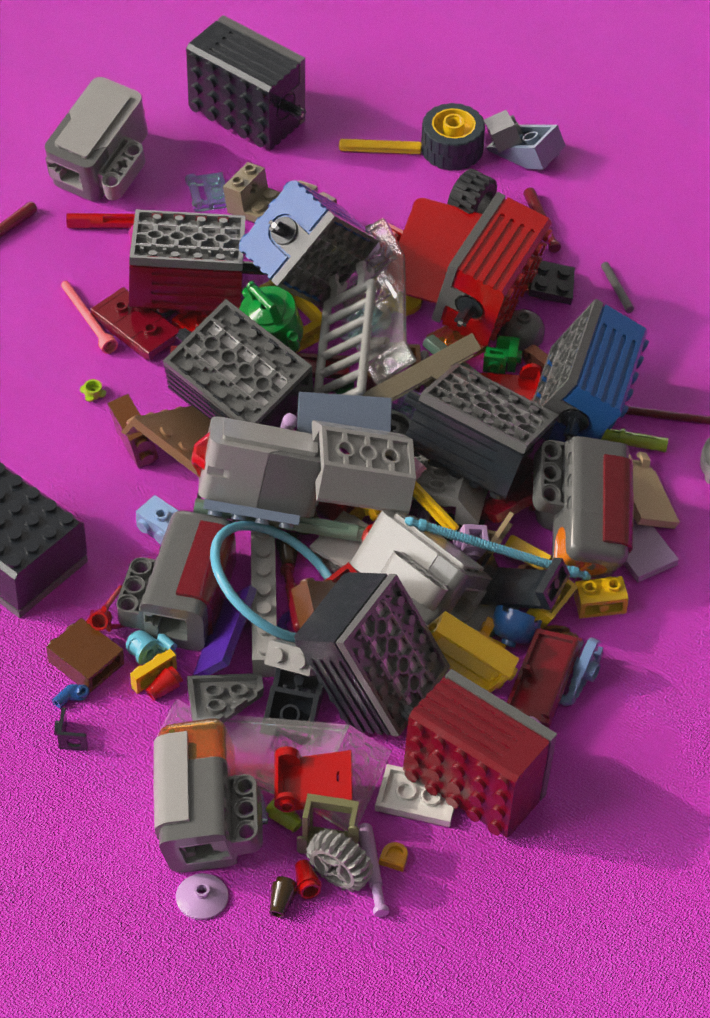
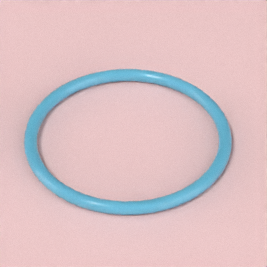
(228, 590)

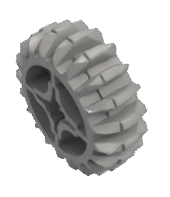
(339, 860)

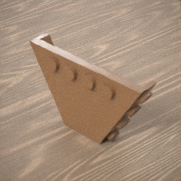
(172, 431)

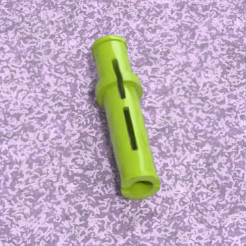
(636, 439)

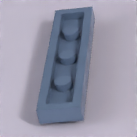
(240, 512)

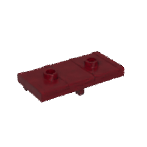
(141, 331)
(522, 497)
(544, 674)

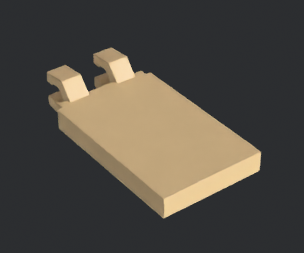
(650, 499)

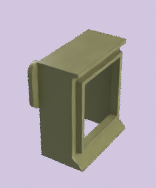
(326, 803)

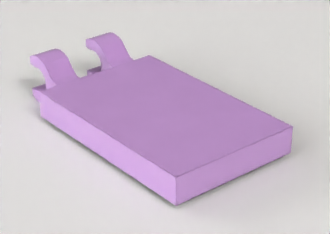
(649, 553)

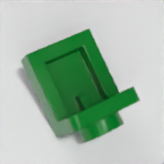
(514, 354)
(495, 360)

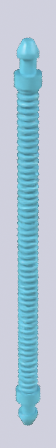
(423, 525)

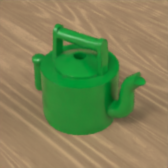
(275, 312)

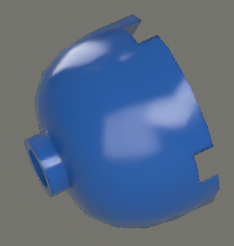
(514, 626)

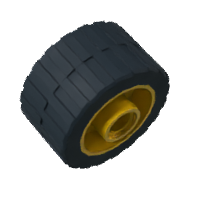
(453, 136)

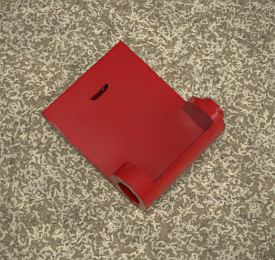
(523, 384)
(311, 774)

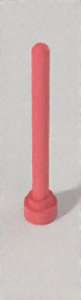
(106, 341)

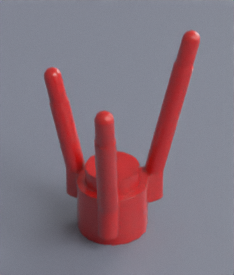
(102, 618)

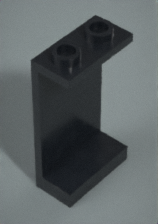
(524, 586)

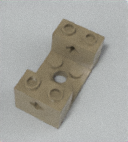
(249, 192)

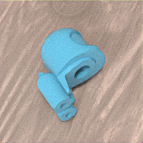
(145, 646)

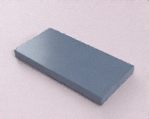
(343, 409)

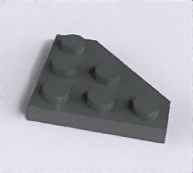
(222, 694)

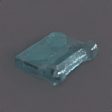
(213, 190)

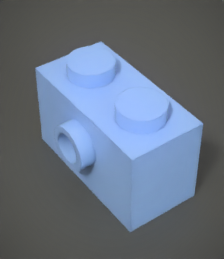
(154, 517)

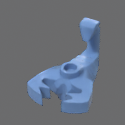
(584, 669)

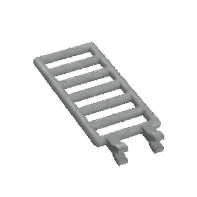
(337, 297)

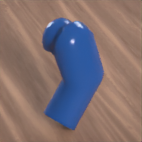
(71, 692)

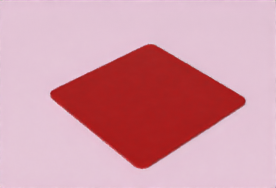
(430, 243)

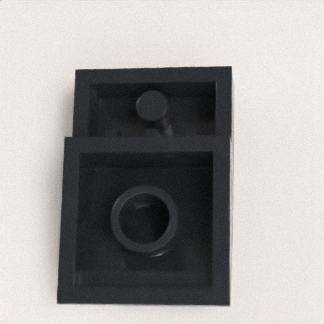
(294, 697)

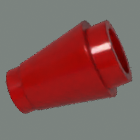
(165, 682)
(307, 881)

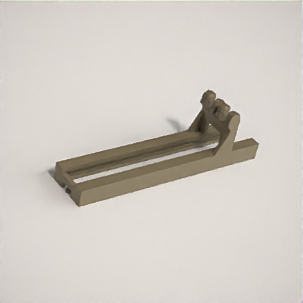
(427, 370)

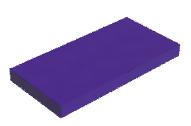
(227, 631)

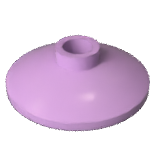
(204, 905)

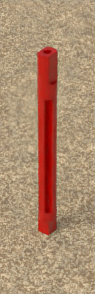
(99, 220)

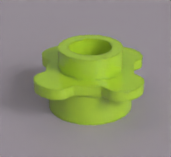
(92, 390)

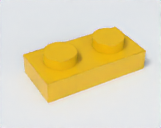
(145, 674)

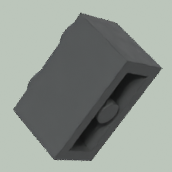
(503, 130)

